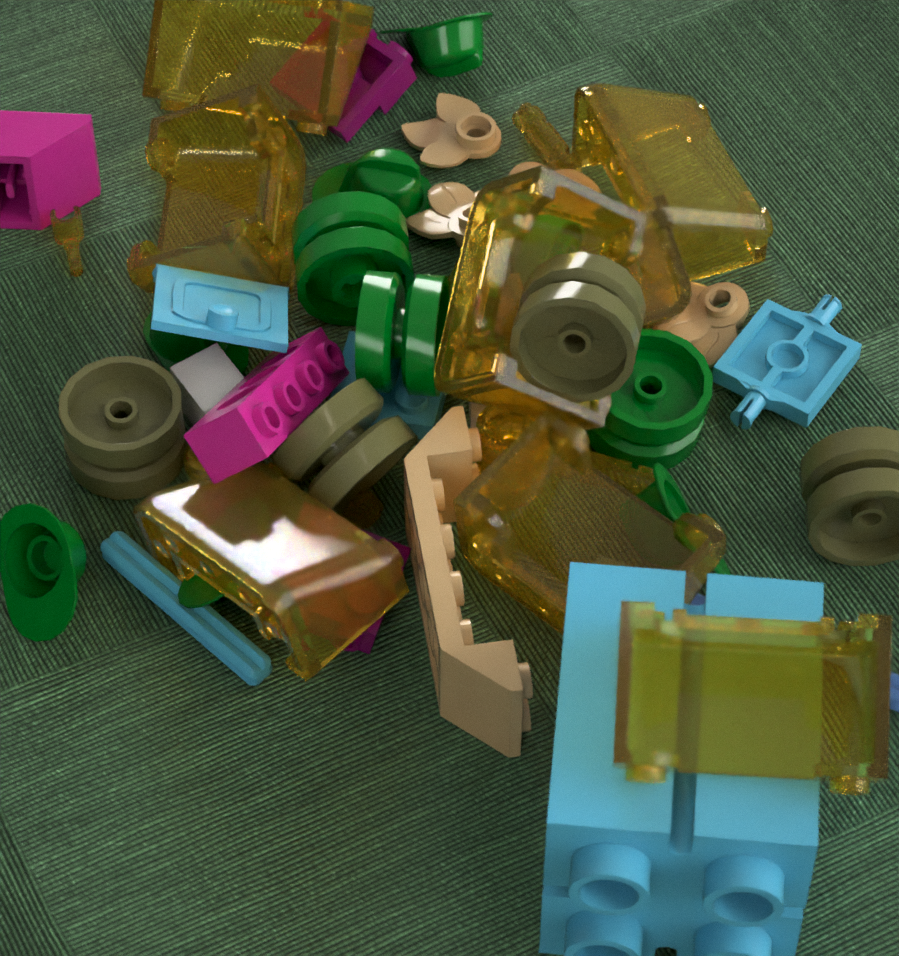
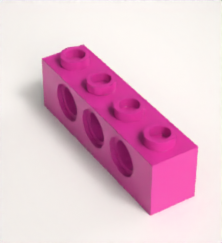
(267, 405)

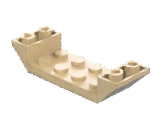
(474, 684)

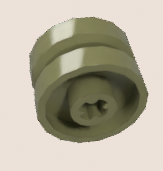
(578, 326)
(123, 427)
(344, 446)
(853, 496)

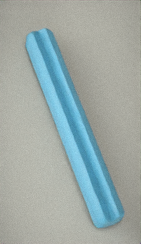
(202, 623)

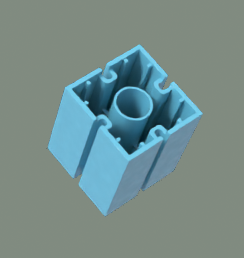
(680, 861)

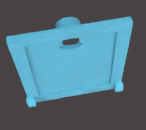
(220, 308)

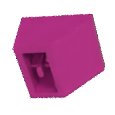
(45, 166)

